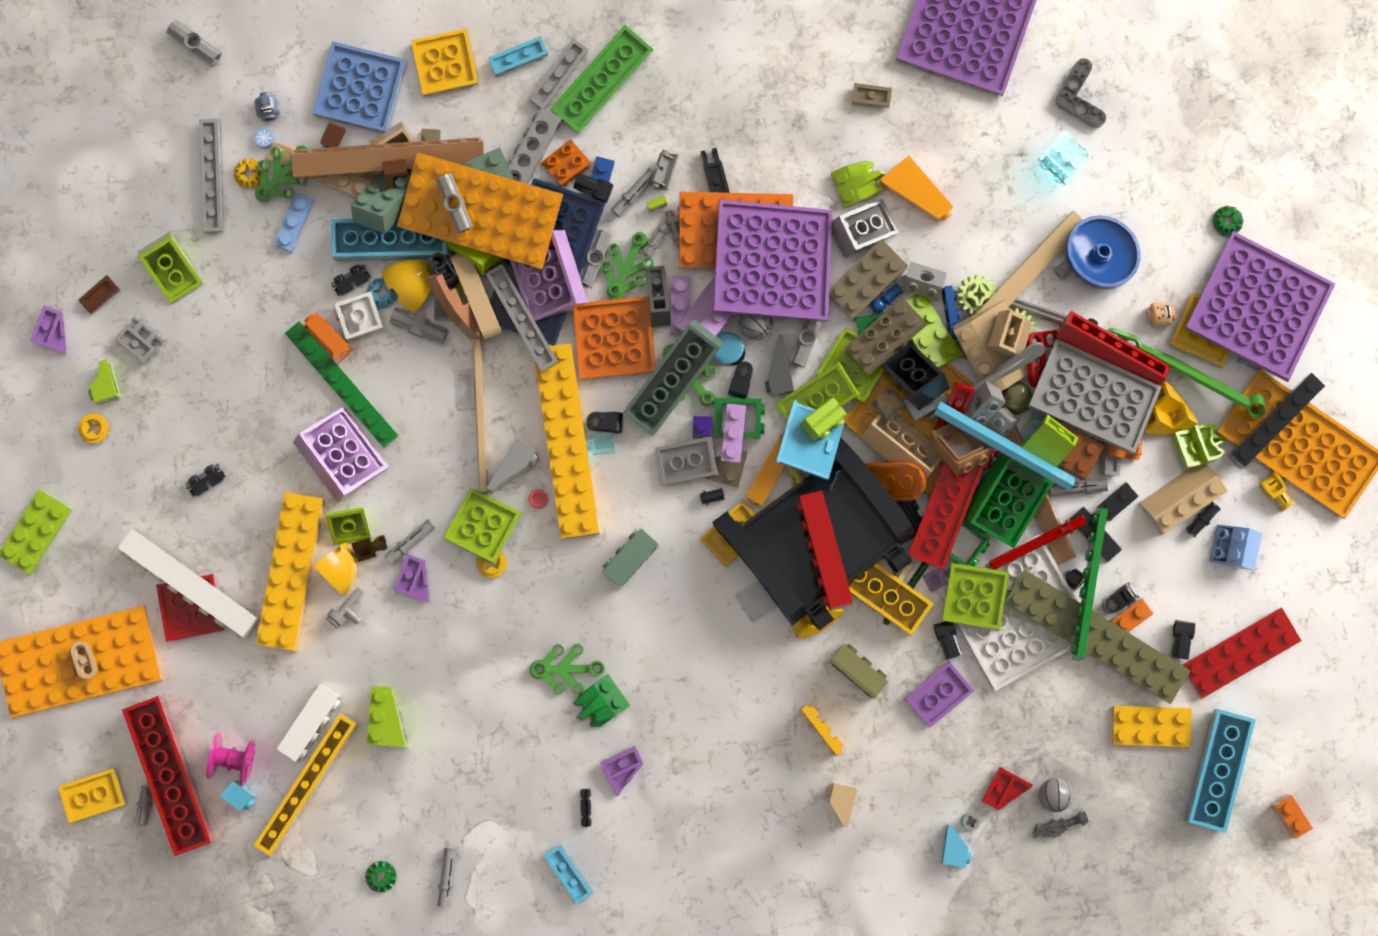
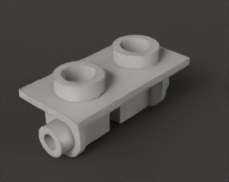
(662, 178)

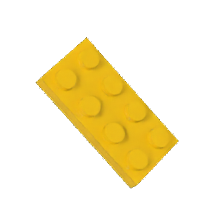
(1151, 726)

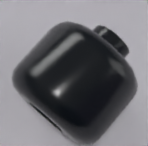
(1074, 579)

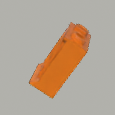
(327, 337)

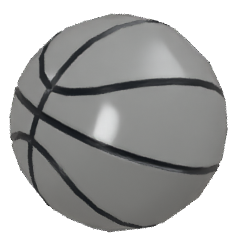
(755, 326)
(1055, 795)

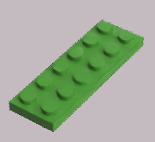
(601, 79)

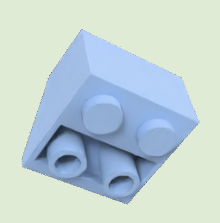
(1236, 547)

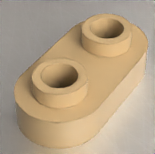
(84, 660)

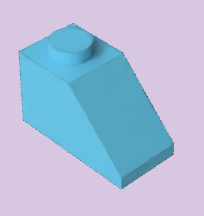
(238, 796)
(954, 849)

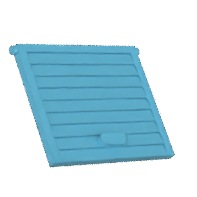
(803, 453)

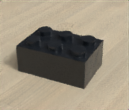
(915, 376)

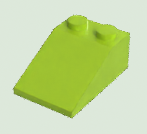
(169, 267)

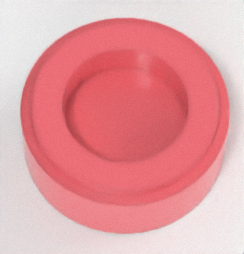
(538, 499)

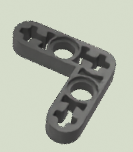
(1072, 93)

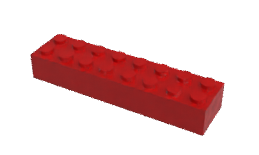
(168, 775)

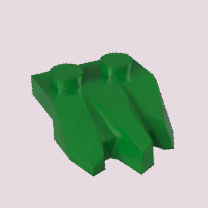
(601, 702)

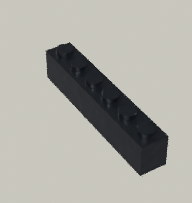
(1276, 420)

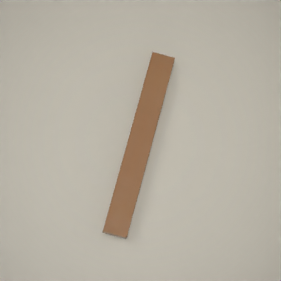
(1048, 517)

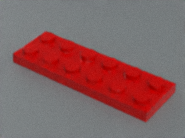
(944, 516)
(1241, 652)

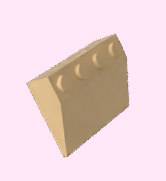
(974, 338)

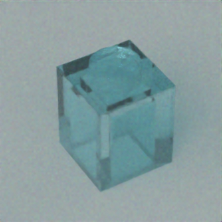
(601, 443)

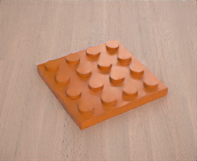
(614, 338)

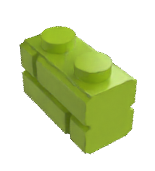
(823, 419)

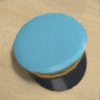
(732, 350)

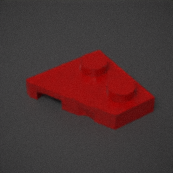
(1004, 789)

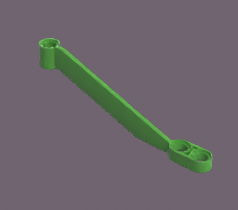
(1199, 377)

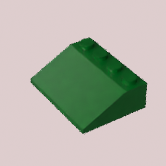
(1007, 499)

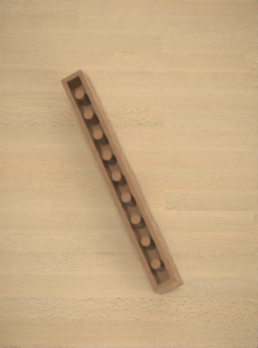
(369, 158)

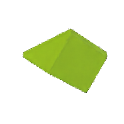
(348, 525)

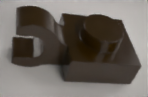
(367, 549)

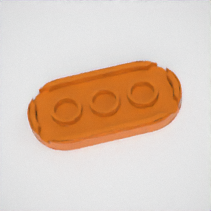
(901, 479)

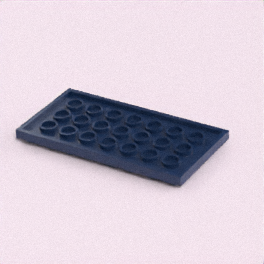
(580, 219)

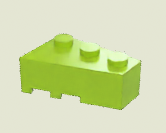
(384, 719)

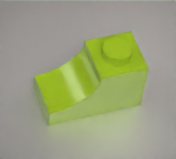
(104, 387)

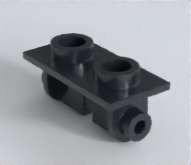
(343, 282)
(210, 475)

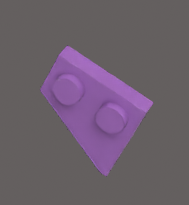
(50, 330)
(413, 579)
(622, 768)

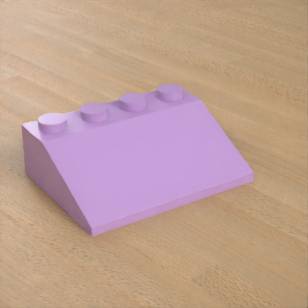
(556, 285)
(340, 454)

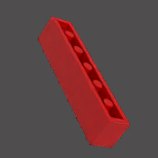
(1110, 348)
(825, 551)

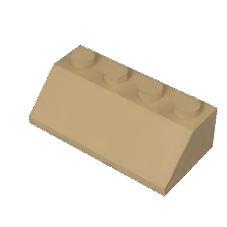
(901, 443)
(1182, 497)

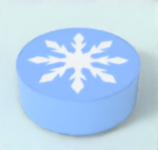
(264, 138)

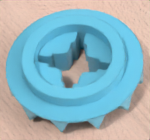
(387, 299)

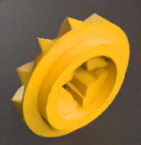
(243, 180)
(84, 427)
(492, 572)

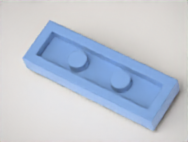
(293, 222)

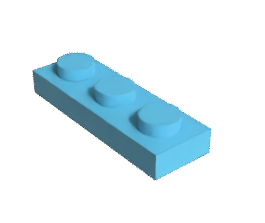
(518, 56)
(568, 874)

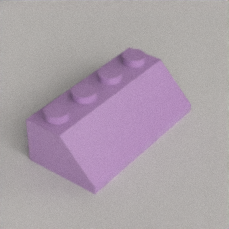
(703, 313)

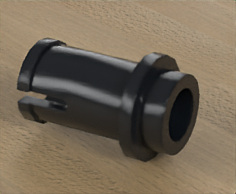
(711, 496)

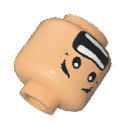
(1160, 314)

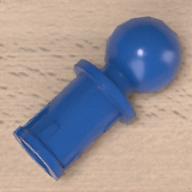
(879, 305)

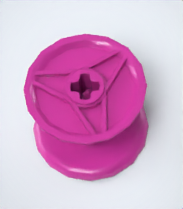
(230, 758)

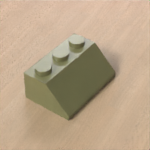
(859, 671)

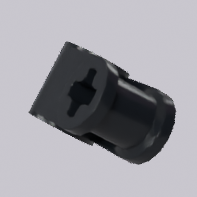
(445, 269)
(740, 383)
(609, 422)
(1122, 596)

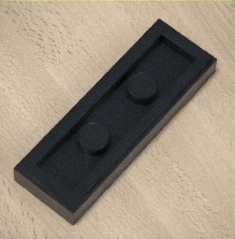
(1109, 546)

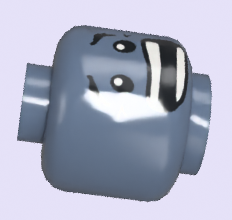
(267, 106)

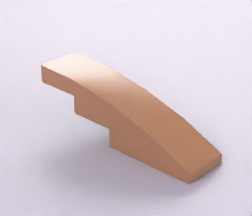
(459, 312)

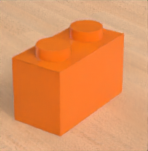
(1291, 816)

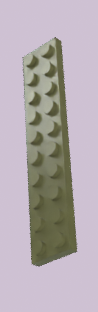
(1105, 639)

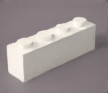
(309, 722)

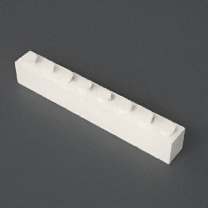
(188, 583)

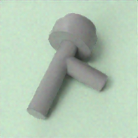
(336, 617)

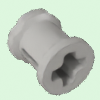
(1062, 270)
(975, 825)

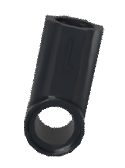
(598, 189)
(946, 634)
(1183, 634)

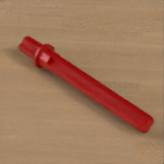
(1061, 530)

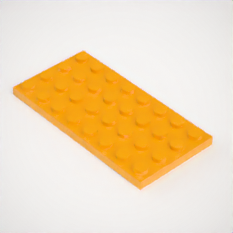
(506, 214)
(1309, 451)
(42, 674)

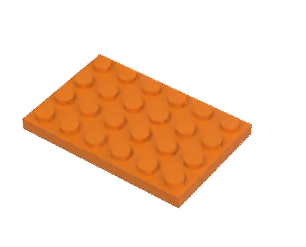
(699, 223)

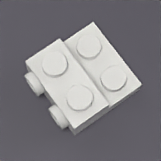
(357, 316)

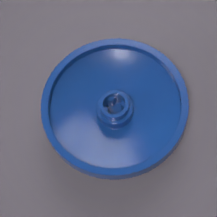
(1103, 252)

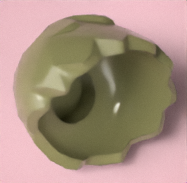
(1017, 398)

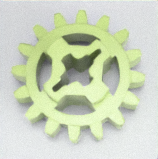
(977, 287)

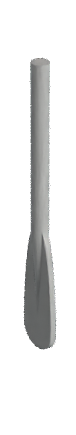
(1016, 362)

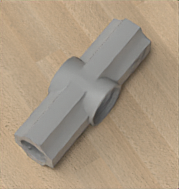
(185, 36)
(459, 214)
(598, 248)
(418, 326)
(802, 349)

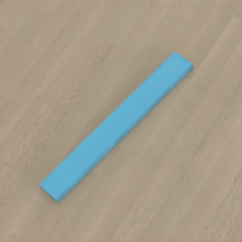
(1005, 446)

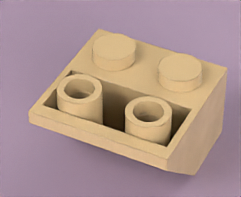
(1010, 333)

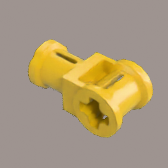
(1276, 491)

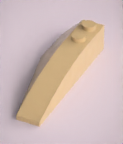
(350, 185)

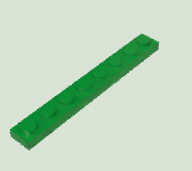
(341, 384)
(1087, 591)

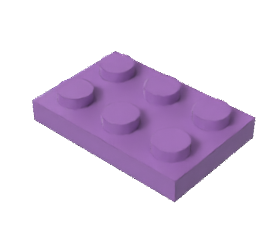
(939, 694)

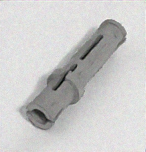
(629, 197)
(1098, 485)
(410, 541)
(446, 877)

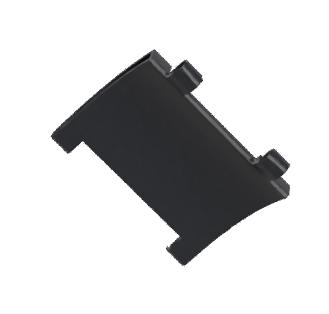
(864, 523)

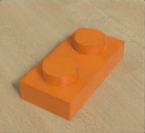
(1133, 616)

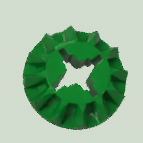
(1219, 221)
(390, 876)

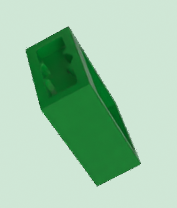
(760, 410)
(983, 546)

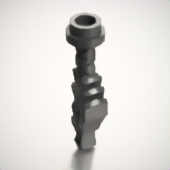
(1056, 827)

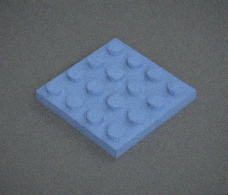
(359, 87)

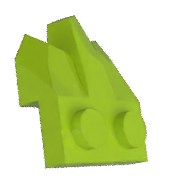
(857, 182)
(1198, 445)

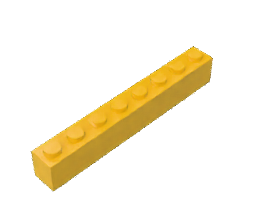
(306, 784)

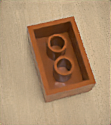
(1082, 456)

